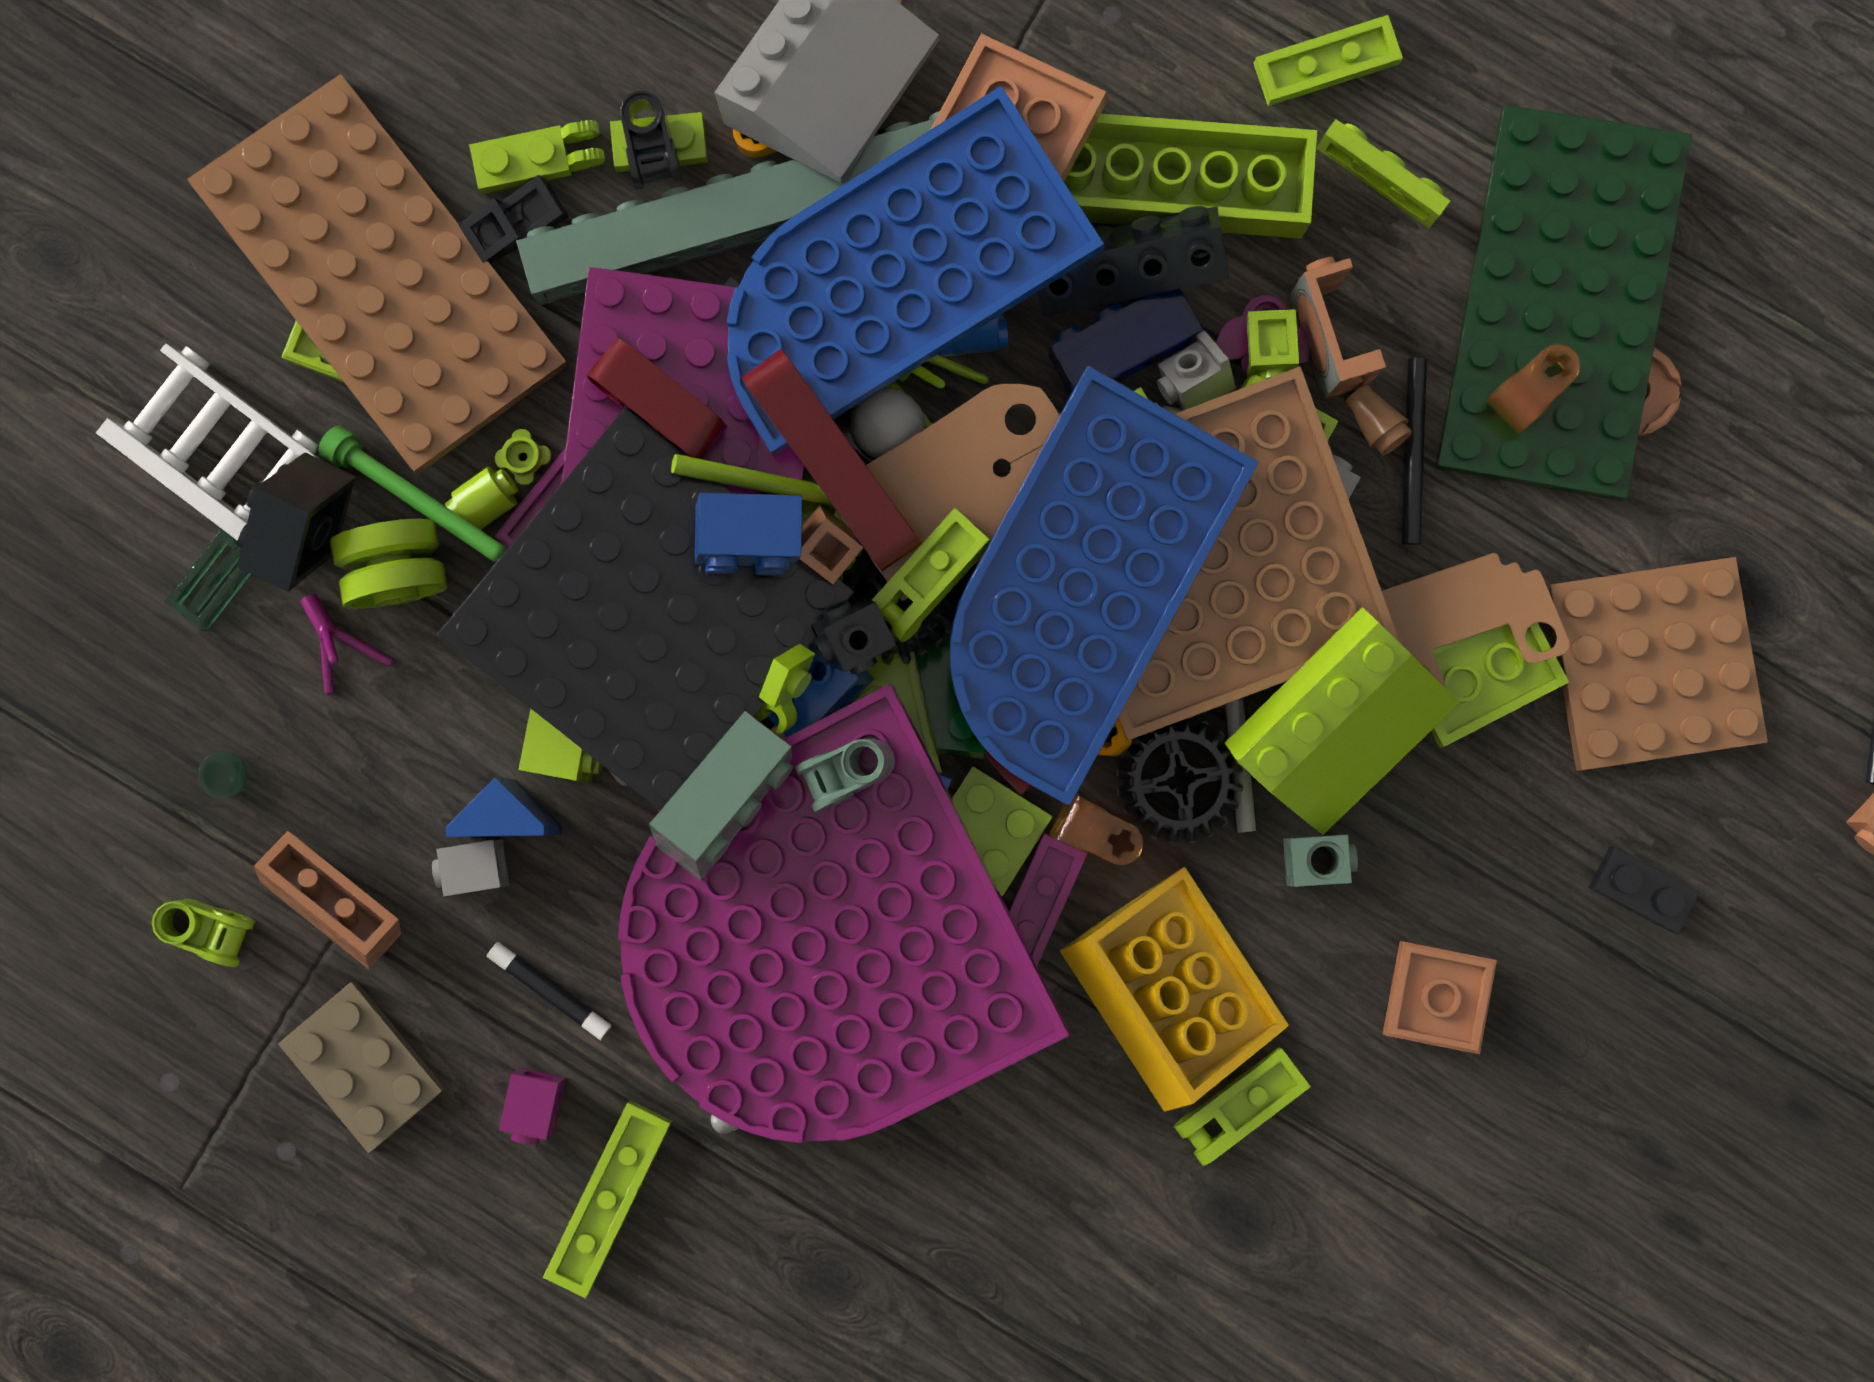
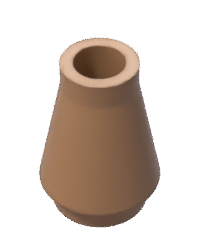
(1379, 421)

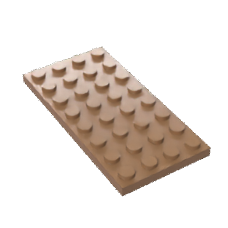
(378, 273)

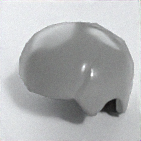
(885, 421)

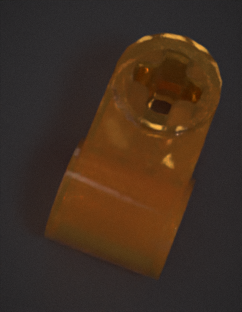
(1531, 391)
(1088, 829)

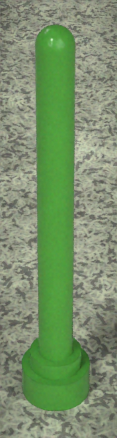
(343, 449)

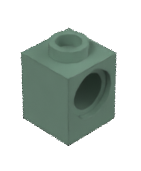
(1298, 860)

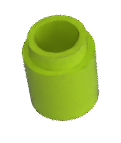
(484, 497)

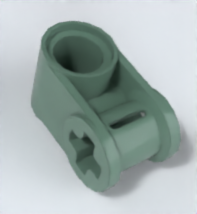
(837, 773)

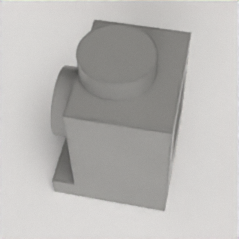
(1196, 374)

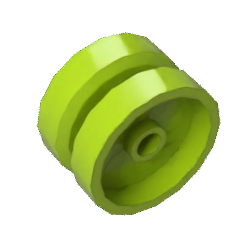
(388, 563)

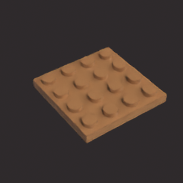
(1658, 664)

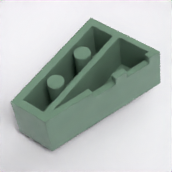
(721, 795)

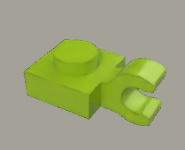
(786, 679)

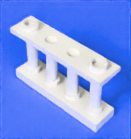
(171, 464)

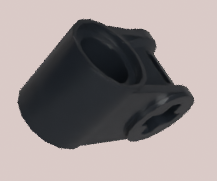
(649, 148)

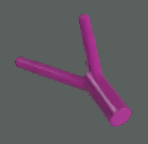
(327, 631)

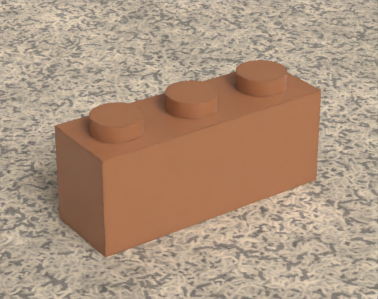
(328, 900)

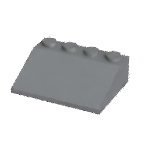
(824, 78)

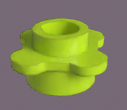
(509, 456)

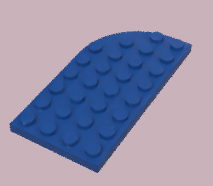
(907, 260)
(1086, 578)

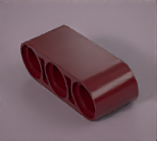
(656, 399)

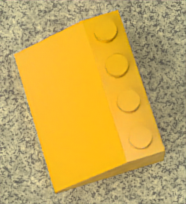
(1175, 990)

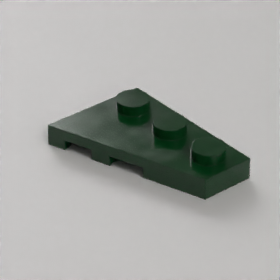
(947, 723)

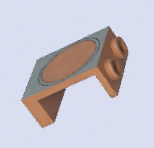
(1330, 370)

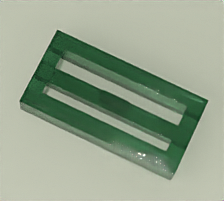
(196, 572)

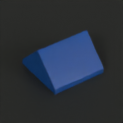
(503, 810)

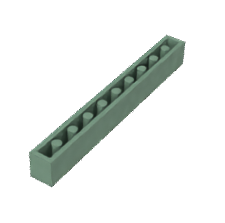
(688, 222)

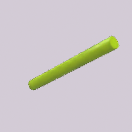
(747, 478)

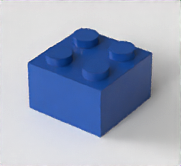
(747, 532)

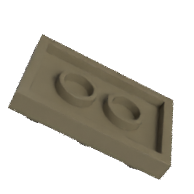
(361, 1066)

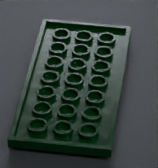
(1571, 258)

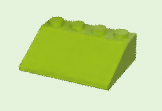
(1341, 722)

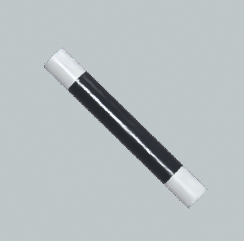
(549, 990)

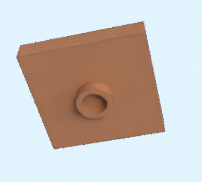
(1439, 997)

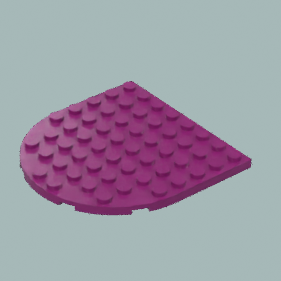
(833, 953)

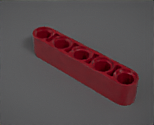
(831, 459)

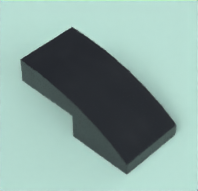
(501, 223)

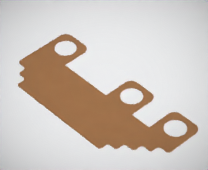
(1469, 602)

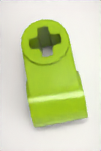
(211, 934)

